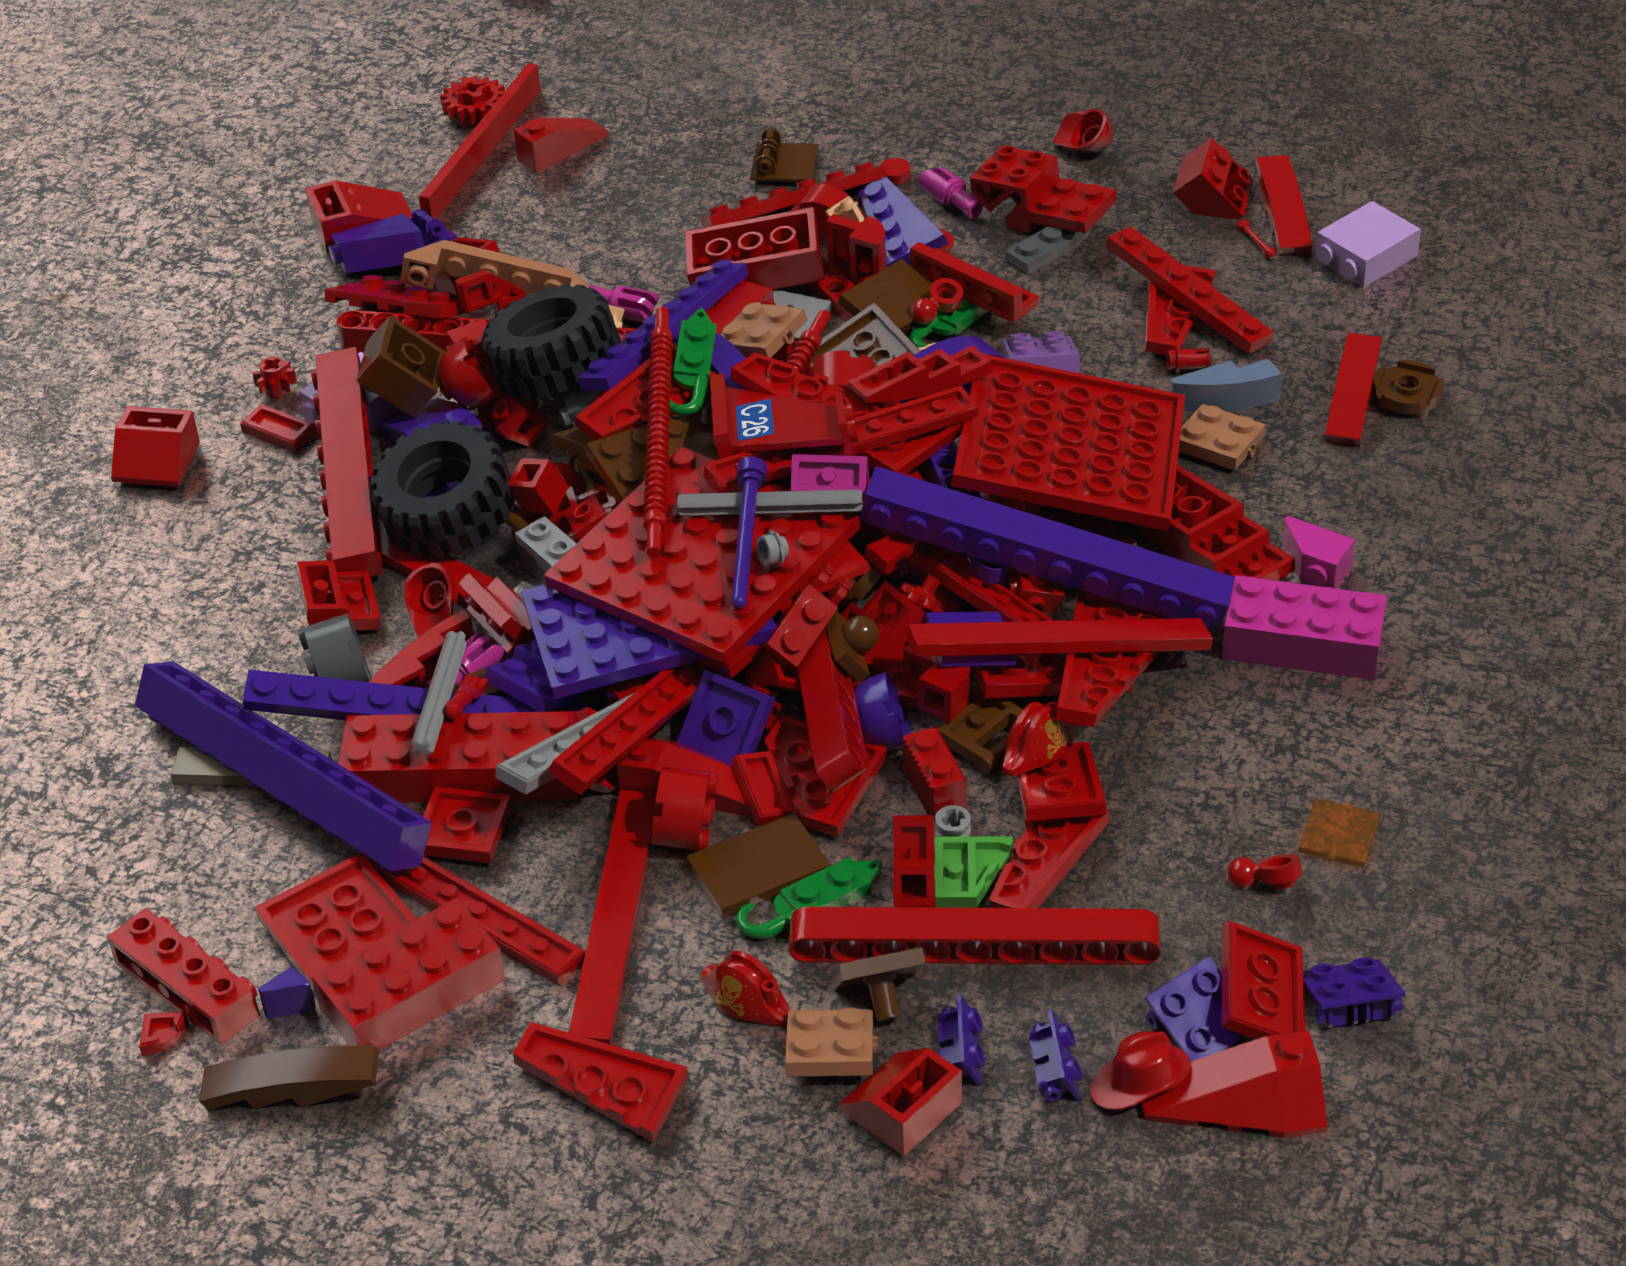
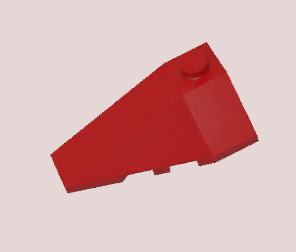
(643, 765)
(1254, 1085)

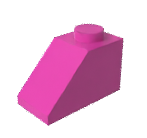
(1319, 554)

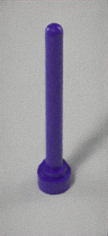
(751, 476)

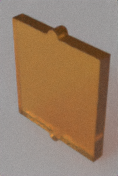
(1339, 832)

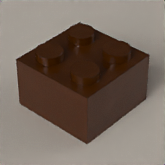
(401, 367)

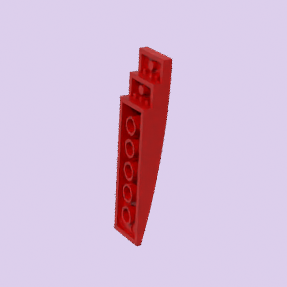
(1214, 533)

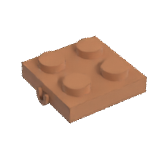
(764, 328)
(1220, 436)
(829, 1042)

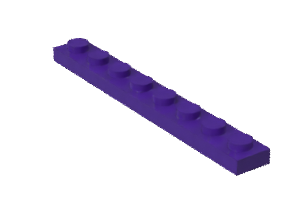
(635, 348)
(340, 697)

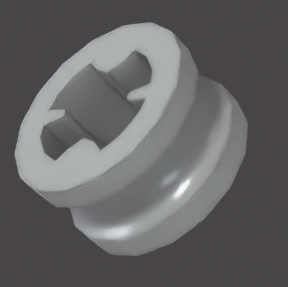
(956, 815)

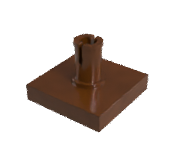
(879, 974)

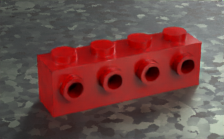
(184, 975)

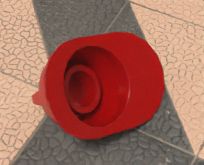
(1140, 1069)

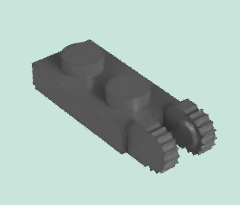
(1043, 248)

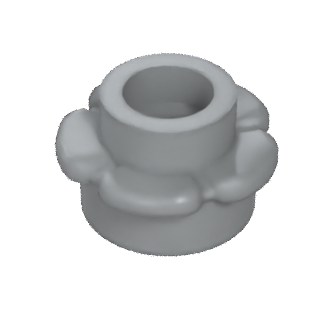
(772, 549)

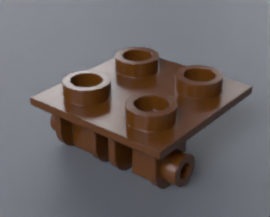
(783, 160)

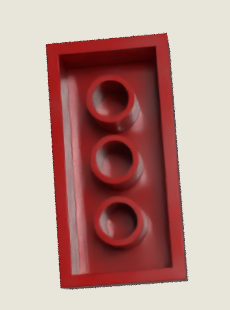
(776, 248)
(409, 977)

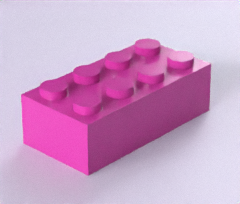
(1304, 627)

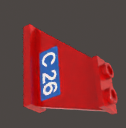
(765, 421)

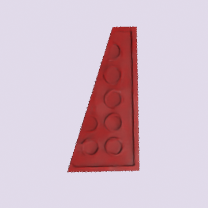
(1098, 680)

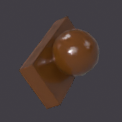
(850, 641)

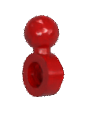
(944, 296)
(1278, 871)

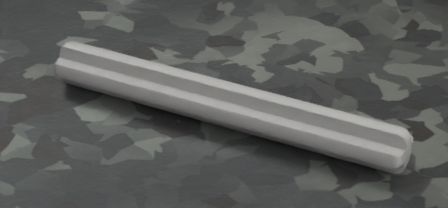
(772, 502)
(439, 693)

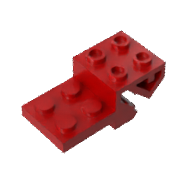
(1038, 192)

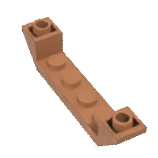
(461, 260)

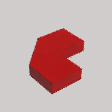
(486, 289)

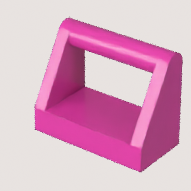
(829, 472)

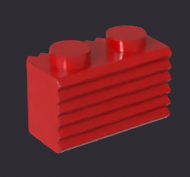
(933, 771)

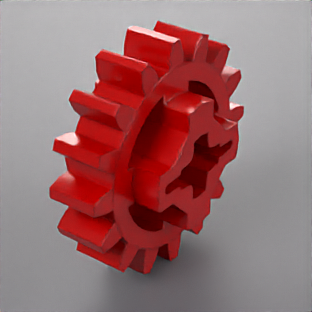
(470, 98)

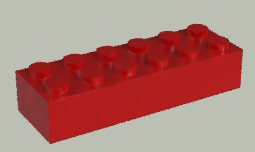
(464, 755)

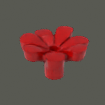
(924, 593)

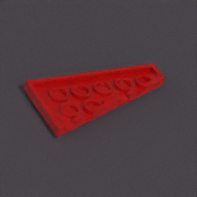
(779, 378)

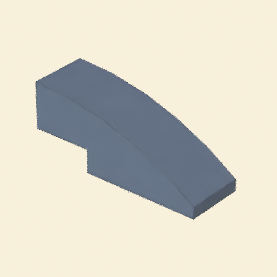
(1229, 386)

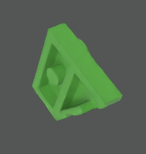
(968, 868)

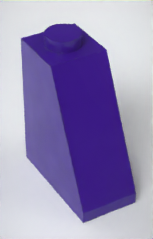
(375, 244)

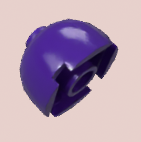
(881, 712)

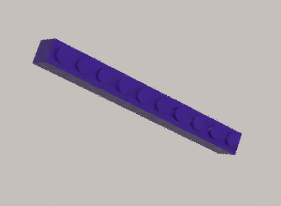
(1046, 548)
(284, 766)

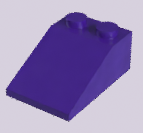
(434, 411)

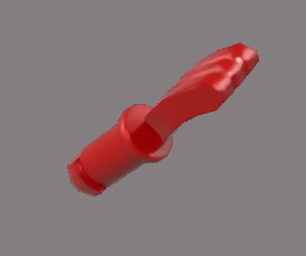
(469, 688)

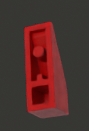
(550, 140)

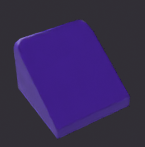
(286, 995)

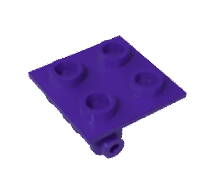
(1344, 986)
(1193, 1011)

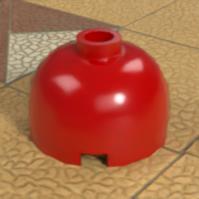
(467, 375)

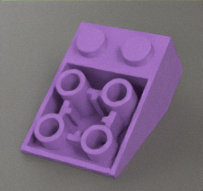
(1051, 351)

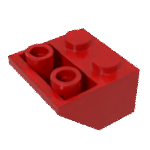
(1213, 182)
(153, 446)
(906, 1098)

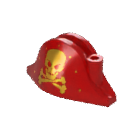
(1035, 739)
(746, 990)

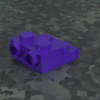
(527, 680)

